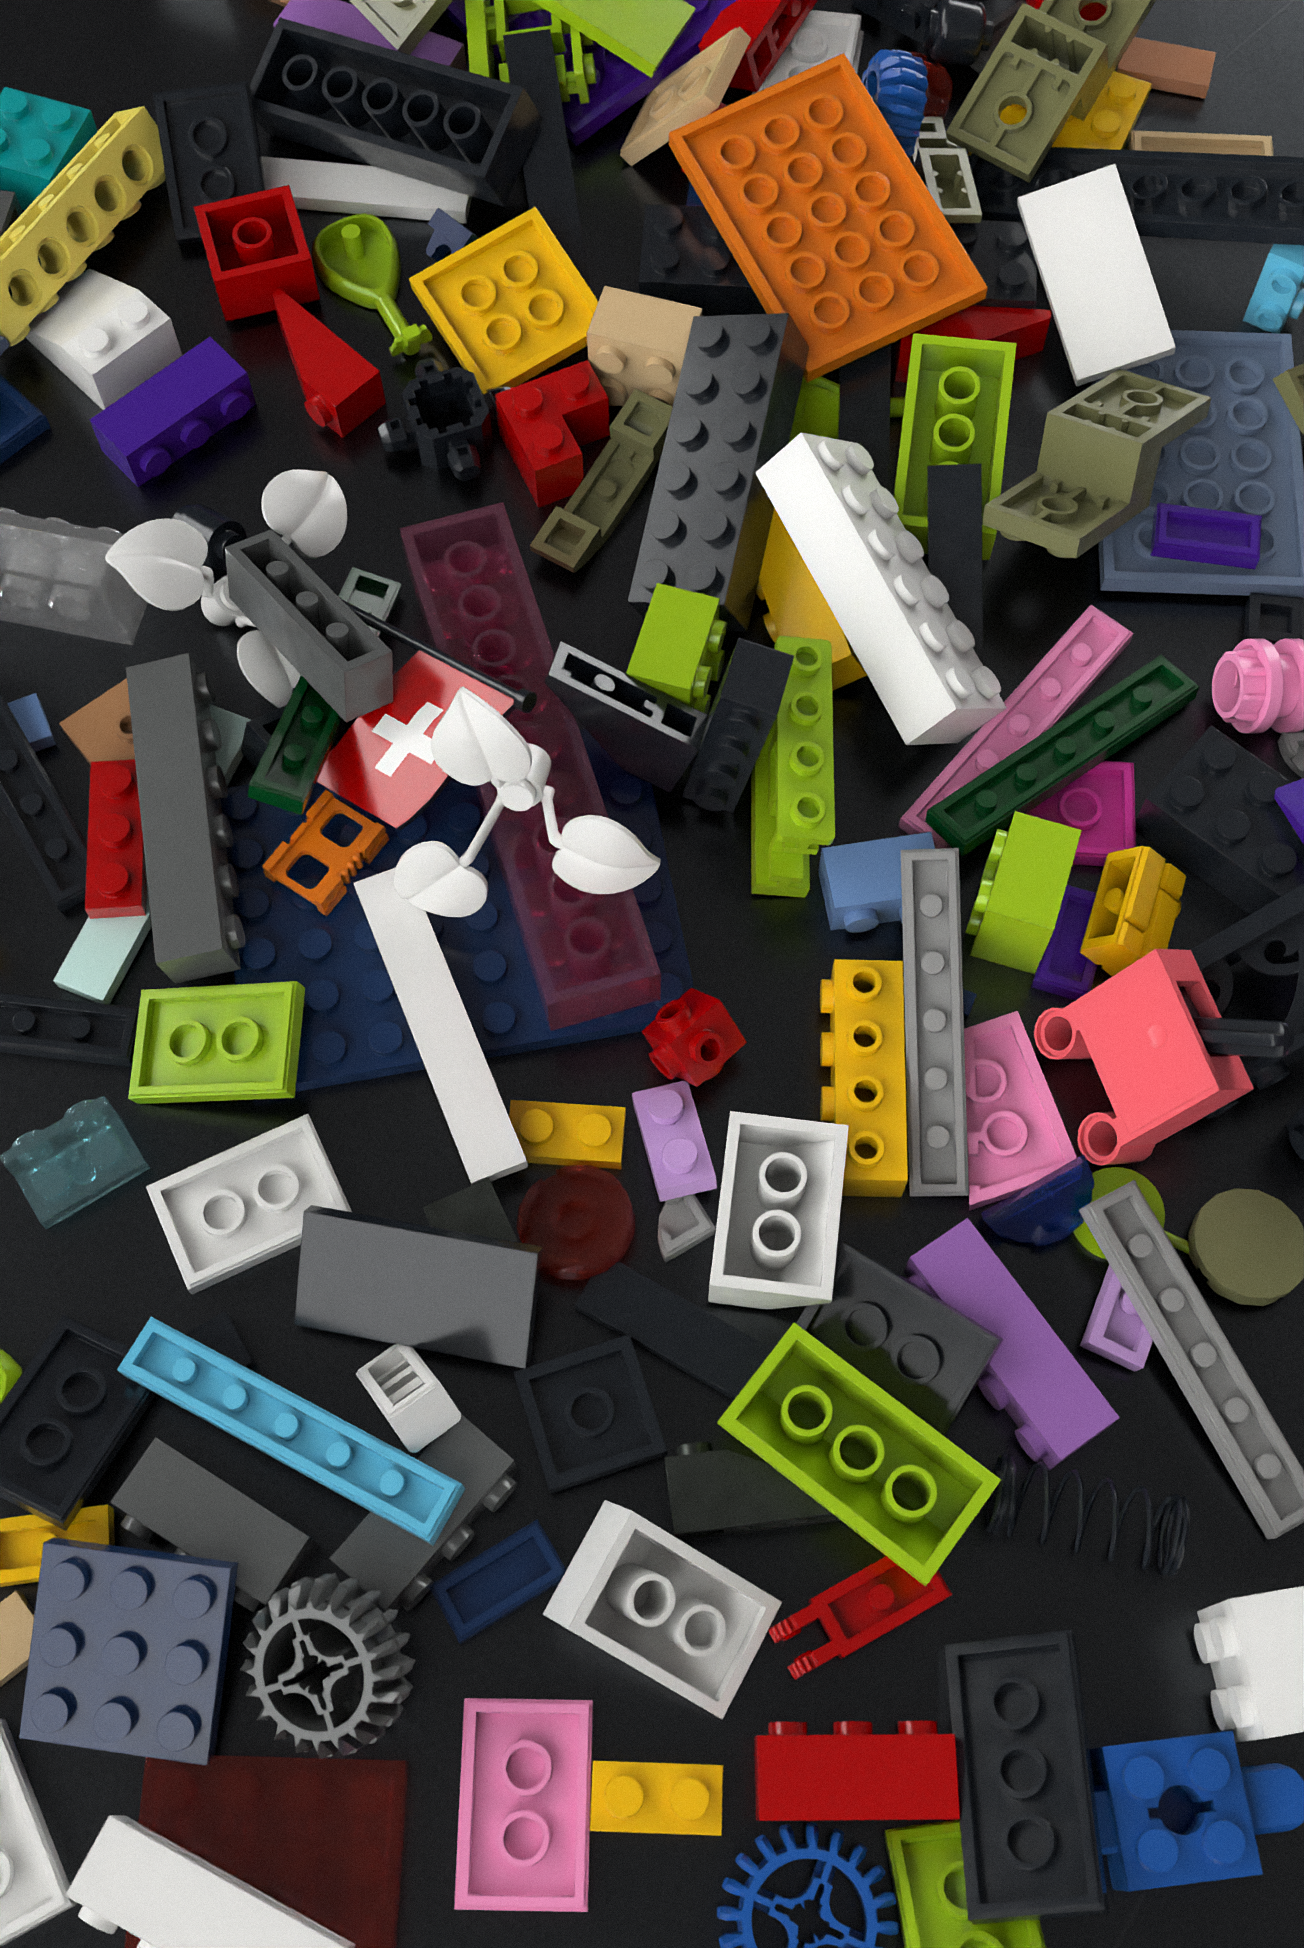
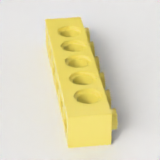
(88, 198)

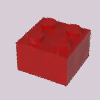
(254, 250)

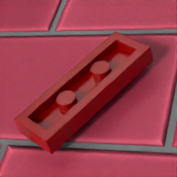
(115, 843)

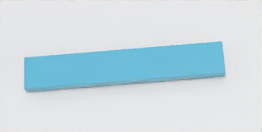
(293, 1430)

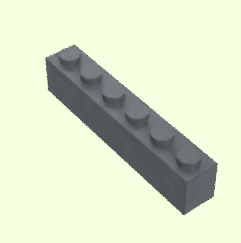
(184, 819)

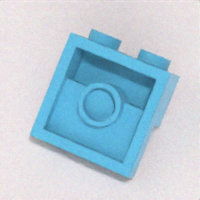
(1278, 289)

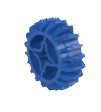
(899, 91)
(827, 1862)

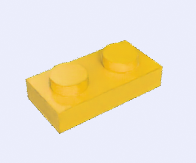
(569, 1133)
(24, 1538)
(656, 1798)

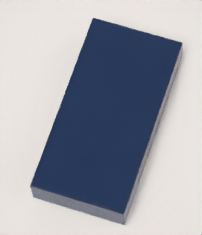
(498, 1581)

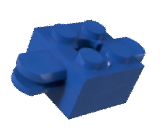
(1188, 1810)

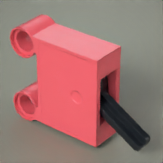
(1156, 1052)

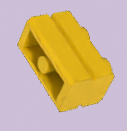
(1132, 908)

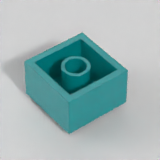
(38, 141)

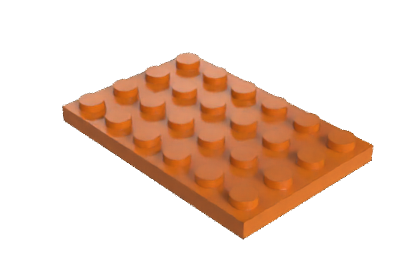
(827, 214)

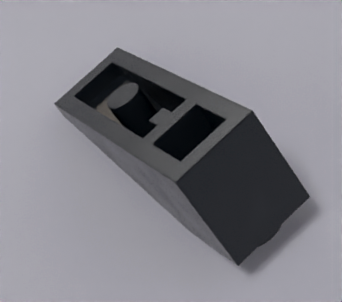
(629, 719)

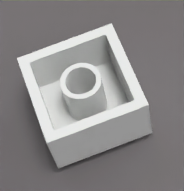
(1256, 1662)

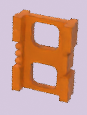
(340, 860)

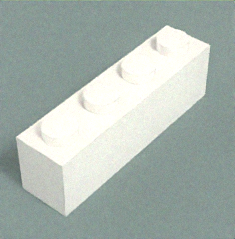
(180, 1899)

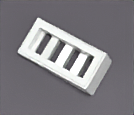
(409, 1396)

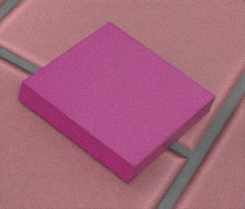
(1101, 807)

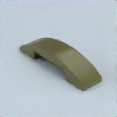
(610, 486)

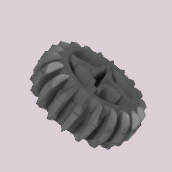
(323, 1702)

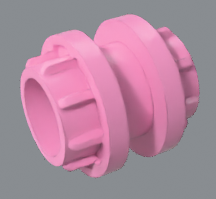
(1261, 686)

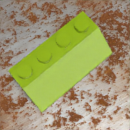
(859, 1453)

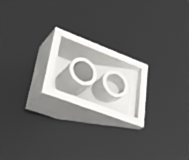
(105, 336)
(663, 1608)

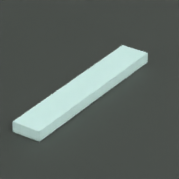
(110, 944)

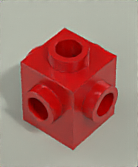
(693, 1037)

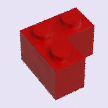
(548, 423)

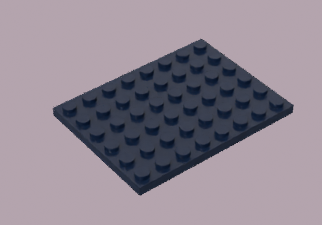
(350, 1008)

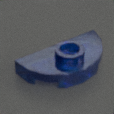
(1045, 1208)

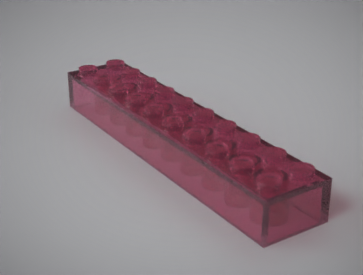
(480, 608)

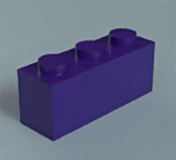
(173, 411)

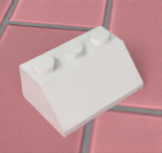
(778, 1212)

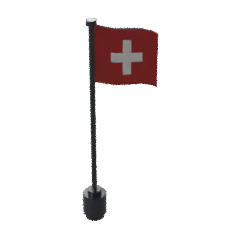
(387, 753)

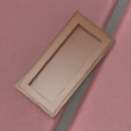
(1169, 66)

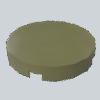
(1248, 1246)

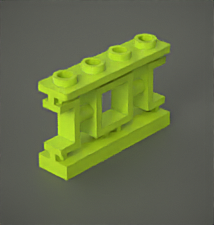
(489, 24)
(795, 775)

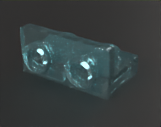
(74, 1160)

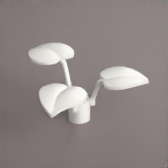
(168, 555)
(481, 746)

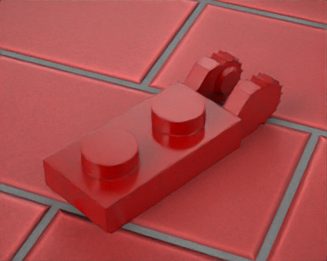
(860, 1611)

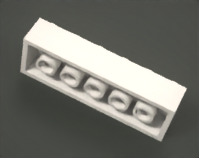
(881, 590)

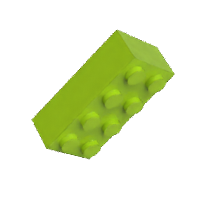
(952, 417)

